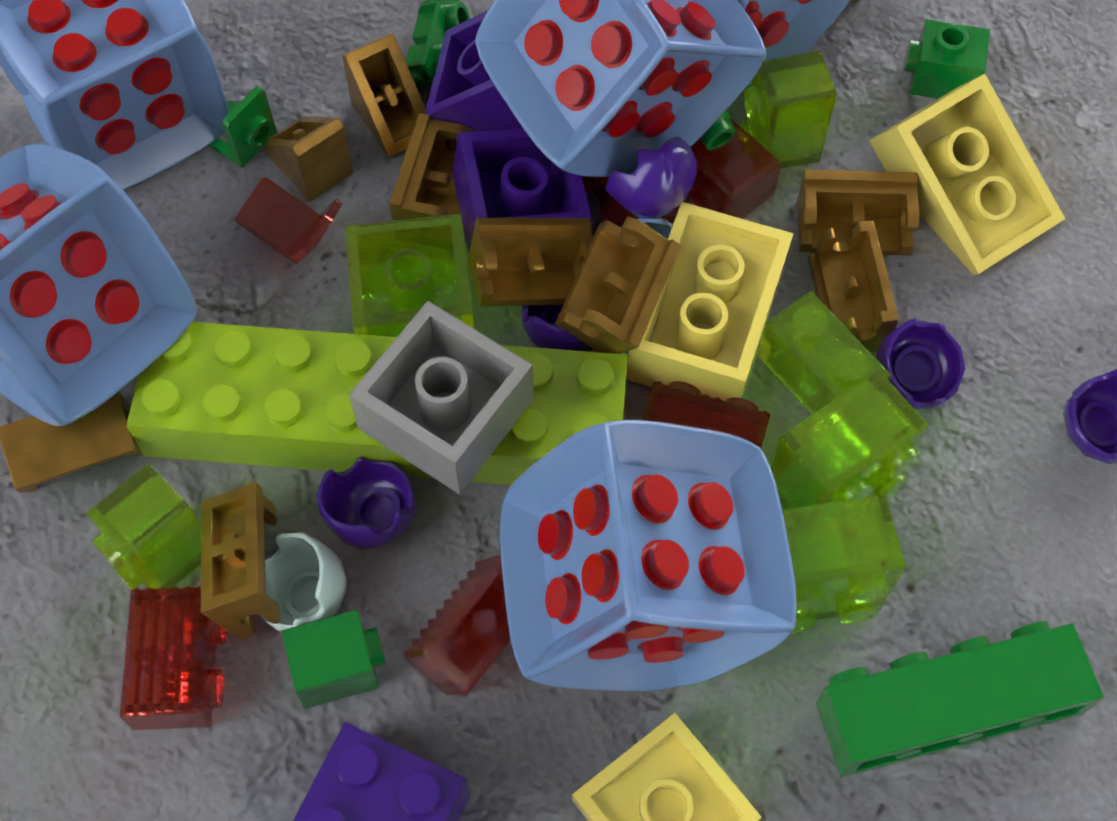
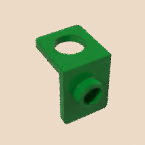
(246, 128)

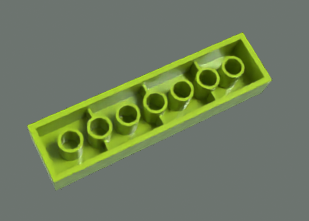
(287, 403)

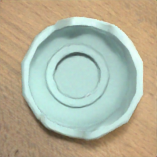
(304, 580)

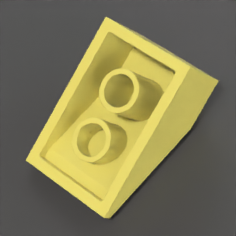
(972, 175)
(712, 304)

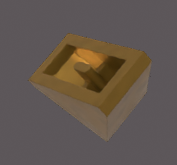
(383, 92)
(312, 154)

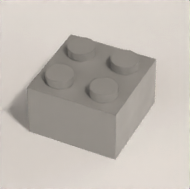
(443, 396)

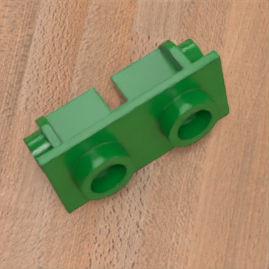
(429, 32)

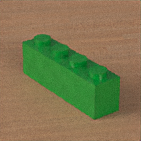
(956, 697)

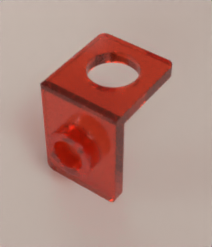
(284, 220)

